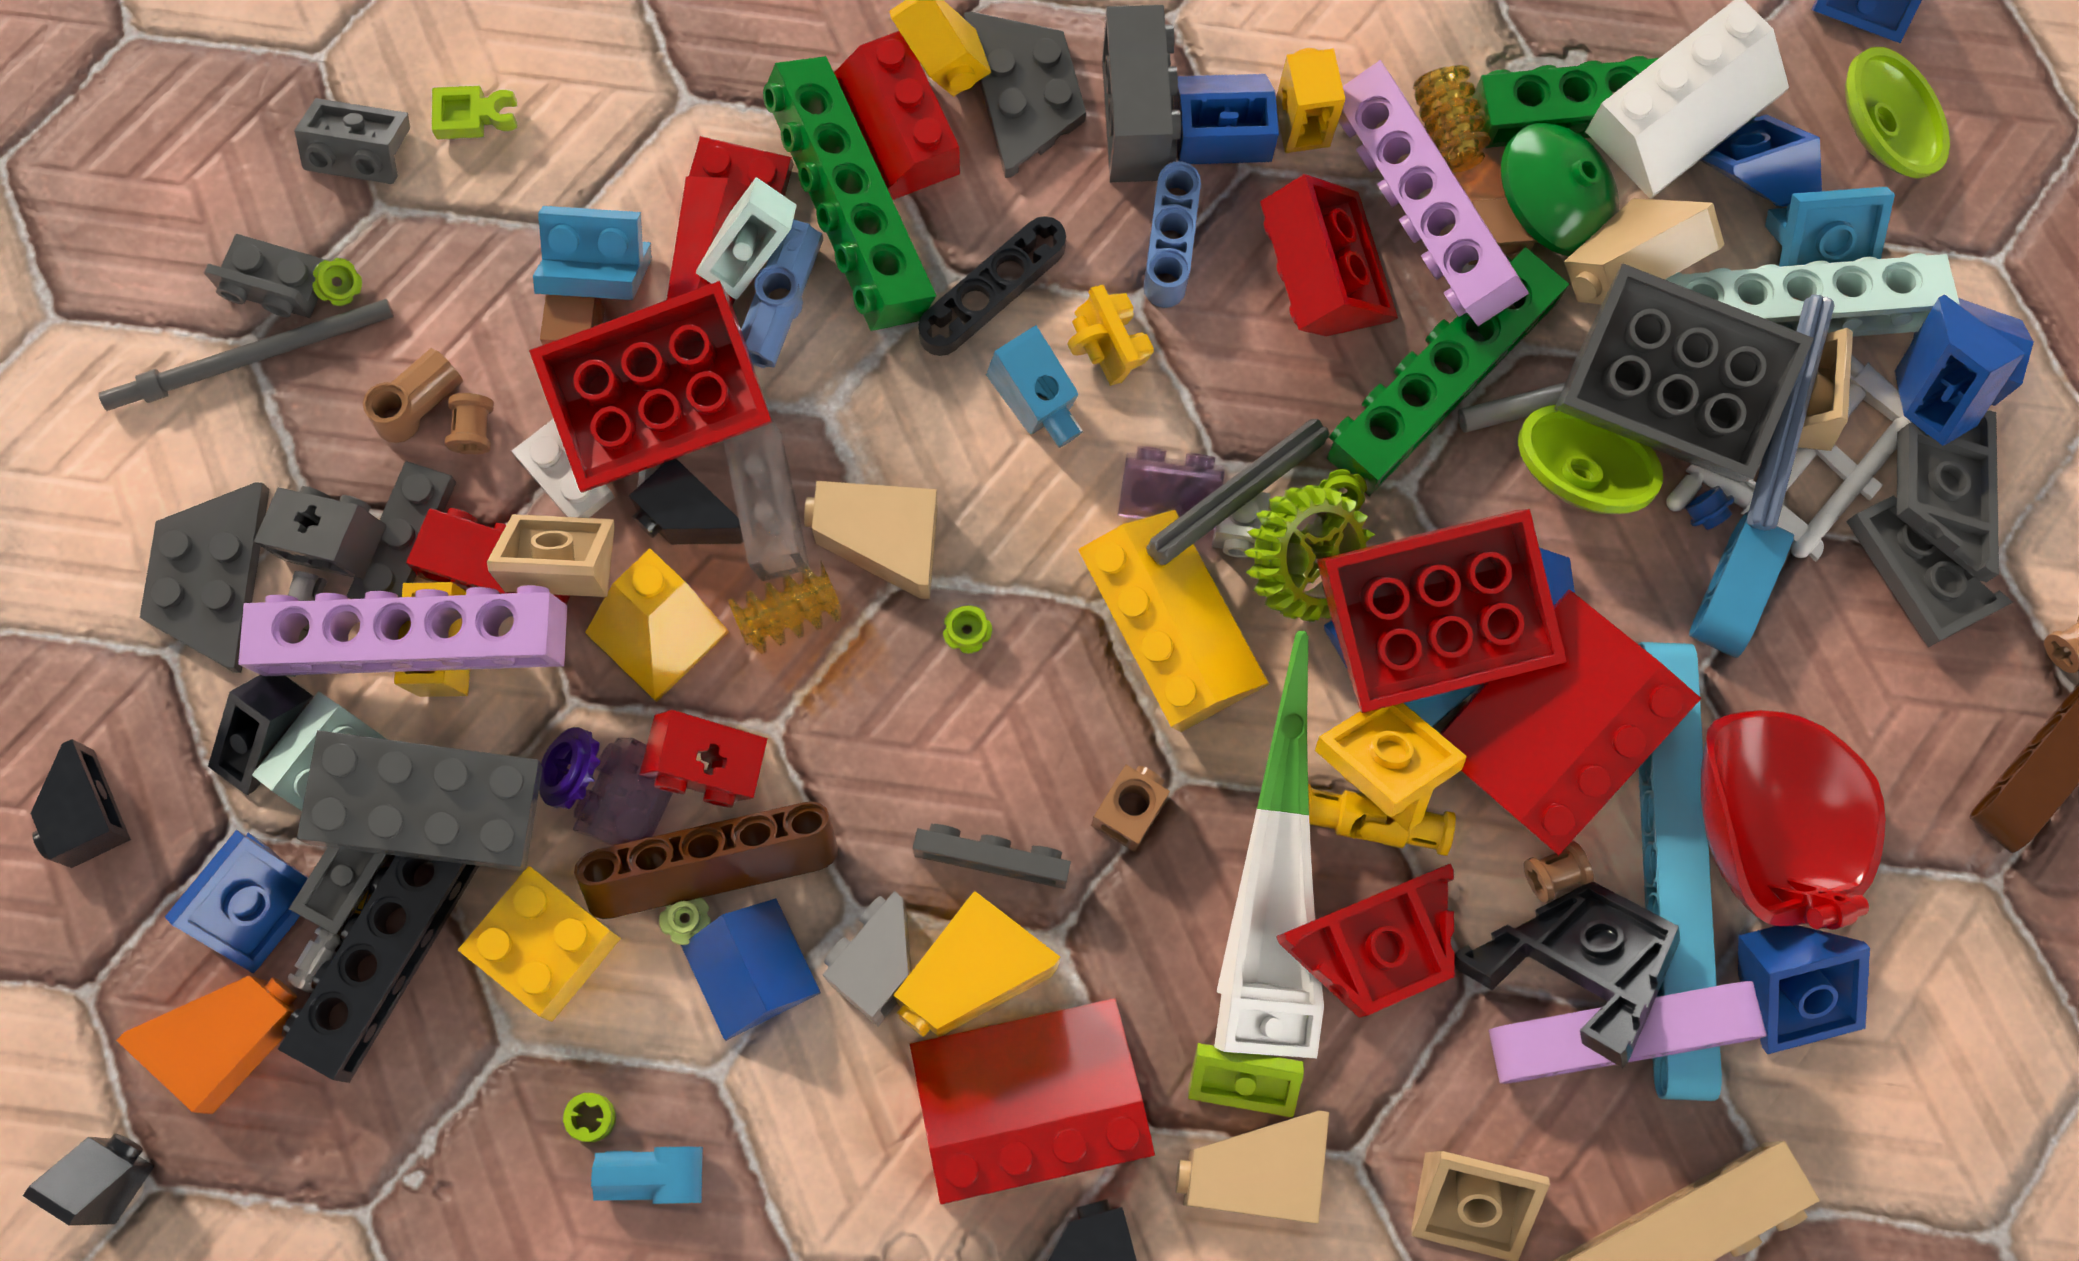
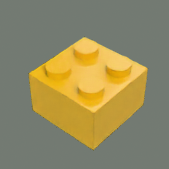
(539, 944)

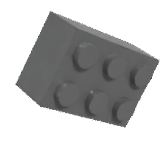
(1139, 92)

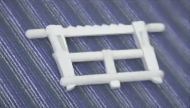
(1864, 385)

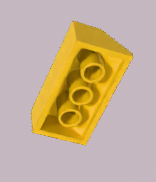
(1173, 623)

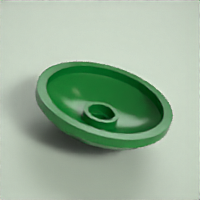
(1557, 186)

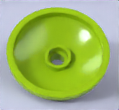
(1896, 113)
(1588, 463)

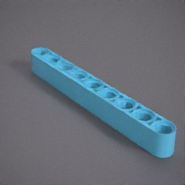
(1679, 874)

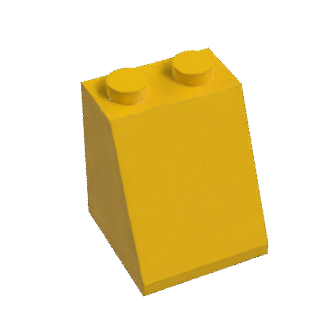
(972, 969)

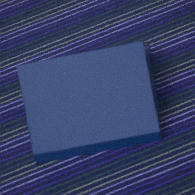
(749, 967)

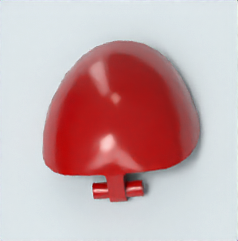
(1791, 818)

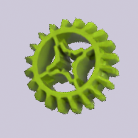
(1289, 557)

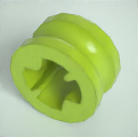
(586, 1134)

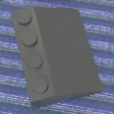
(1684, 374)

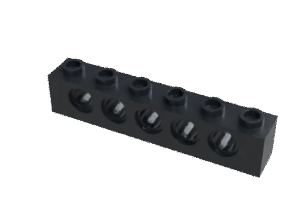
(398, 957)

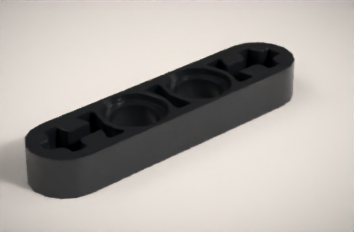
(986, 280)

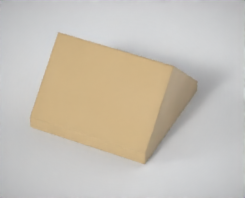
(1830, 395)
(554, 553)
(1477, 1204)

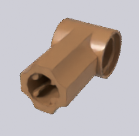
(414, 392)

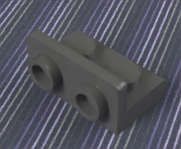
(351, 140)
(266, 275)

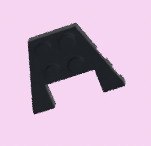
(1596, 943)

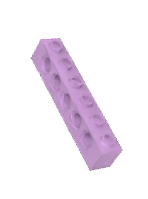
(1493, 281)
(273, 629)

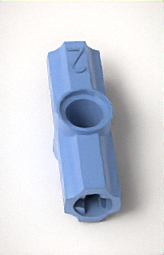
(789, 269)

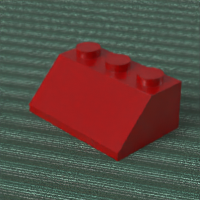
(899, 115)
(1327, 257)

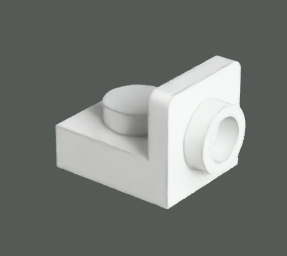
(1232, 532)

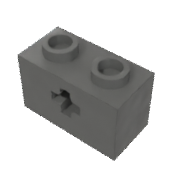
(321, 531)

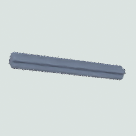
(1782, 448)

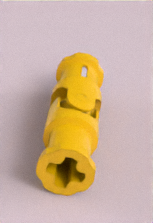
(1344, 809)

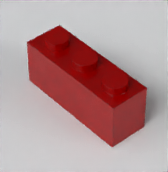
(457, 550)

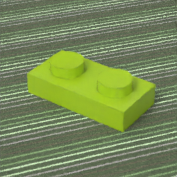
(1246, 1080)

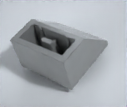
(874, 961)

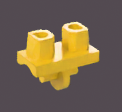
(1104, 337)

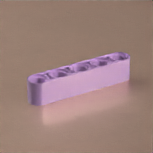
(1674, 1026)

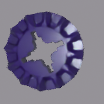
(563, 786)

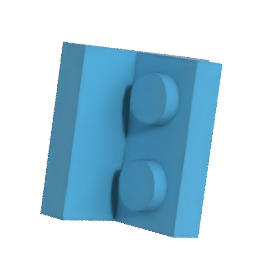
(1832, 225)
(591, 253)

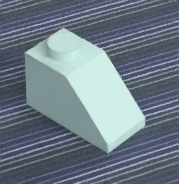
(747, 238)

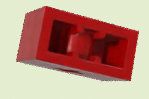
(731, 754)

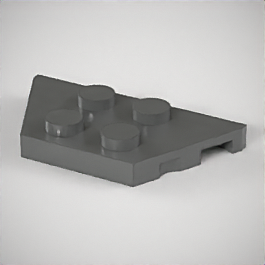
(1031, 87)
(1953, 493)
(205, 572)

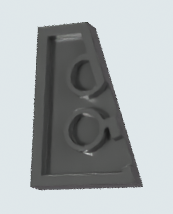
(1926, 582)

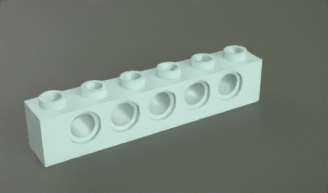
(1867, 281)

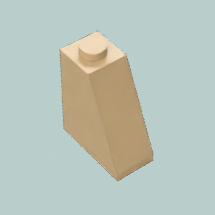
(1646, 235)
(878, 529)
(1262, 1171)

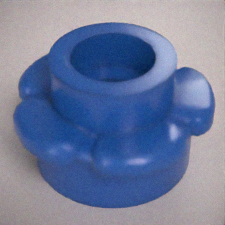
(1710, 508)

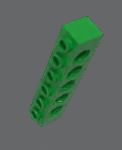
(1547, 92)
(848, 193)
(1440, 393)

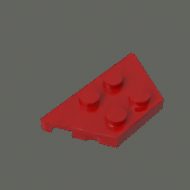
(1381, 945)

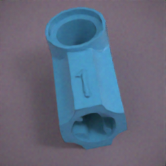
(660, 1176)

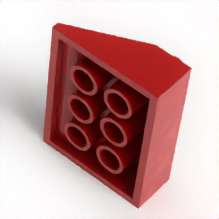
(651, 386)
(1443, 610)
(1572, 732)
(1030, 1101)

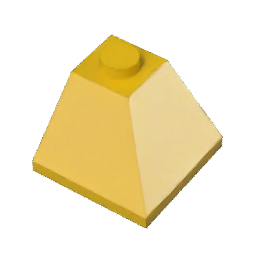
(654, 625)

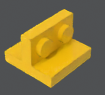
(1392, 759)

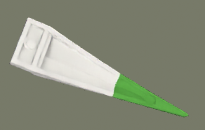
(1265, 993)

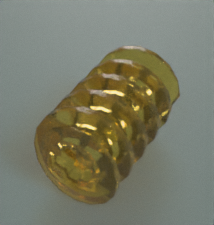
(1451, 116)
(786, 609)

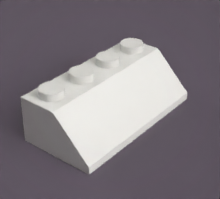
(1691, 98)

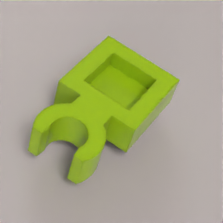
(465, 111)

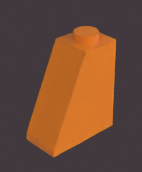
(213, 1041)

